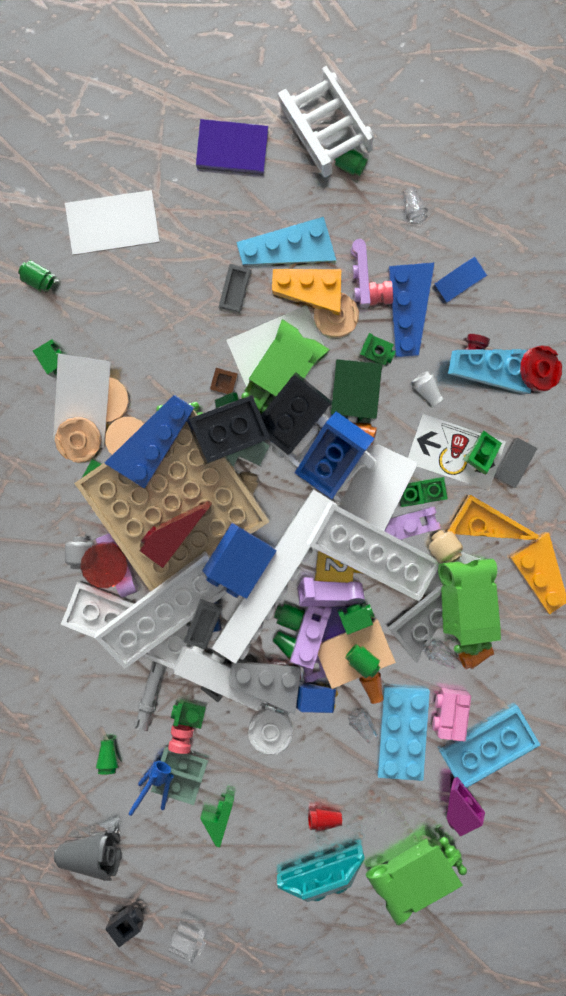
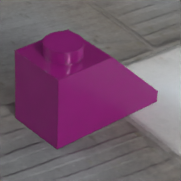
(463, 811)

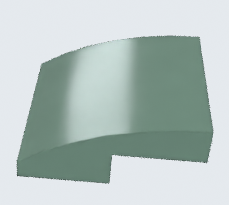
(187, 774)

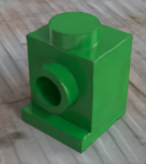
(368, 350)
(48, 356)
(356, 617)

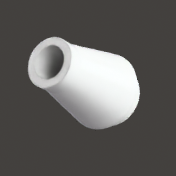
(427, 387)

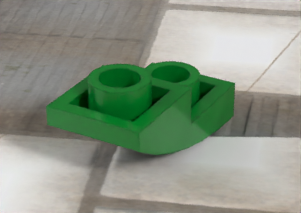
(424, 492)

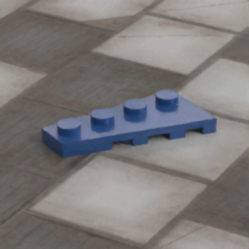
(410, 300)
(148, 446)

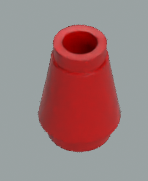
(323, 820)

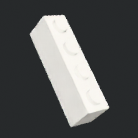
(211, 673)

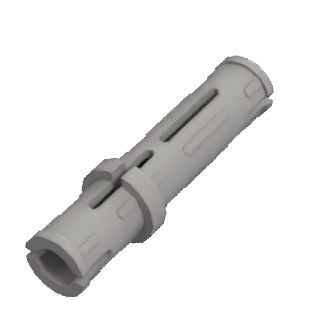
(147, 705)

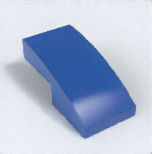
(460, 279)

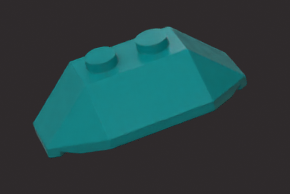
(323, 876)

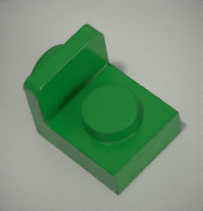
(188, 713)

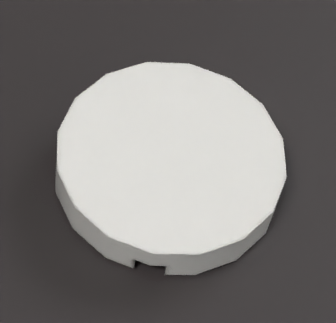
(267, 725)

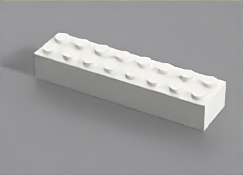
(271, 586)

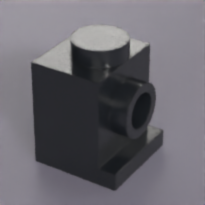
(123, 931)

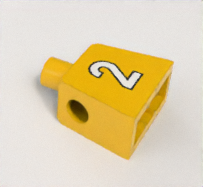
(332, 570)

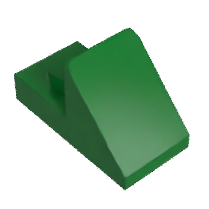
(483, 452)
(216, 823)

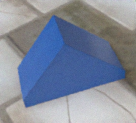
(315, 698)

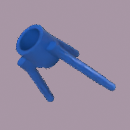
(157, 774)

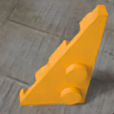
(480, 519)

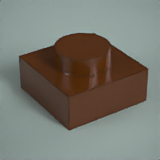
(223, 381)

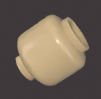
(445, 547)

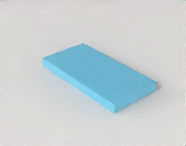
(490, 747)

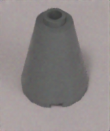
(90, 856)

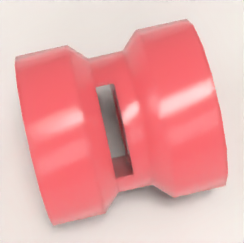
(381, 293)
(181, 739)

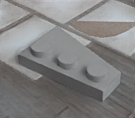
(419, 624)
(267, 682)

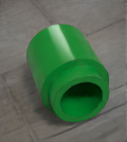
(352, 162)
(36, 276)
(289, 616)
(363, 661)

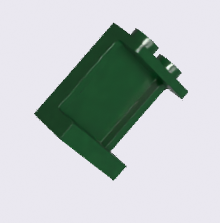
(356, 390)

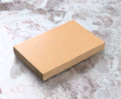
(333, 653)

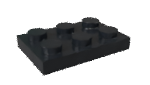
(294, 412)
(228, 429)

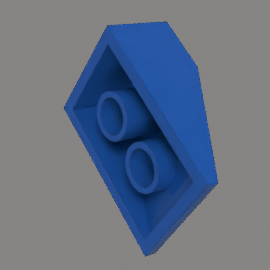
(334, 455)

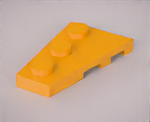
(310, 286)
(541, 572)

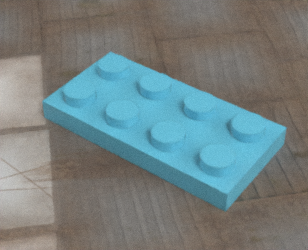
(403, 733)

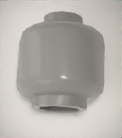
(75, 550)

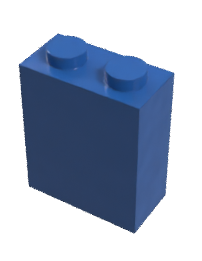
(238, 561)

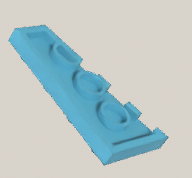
(299, 243)
(490, 367)

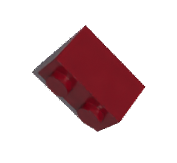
(164, 541)

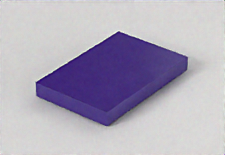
(232, 146)

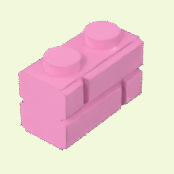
(452, 714)

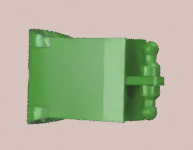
(284, 357)
(470, 604)
(417, 878)

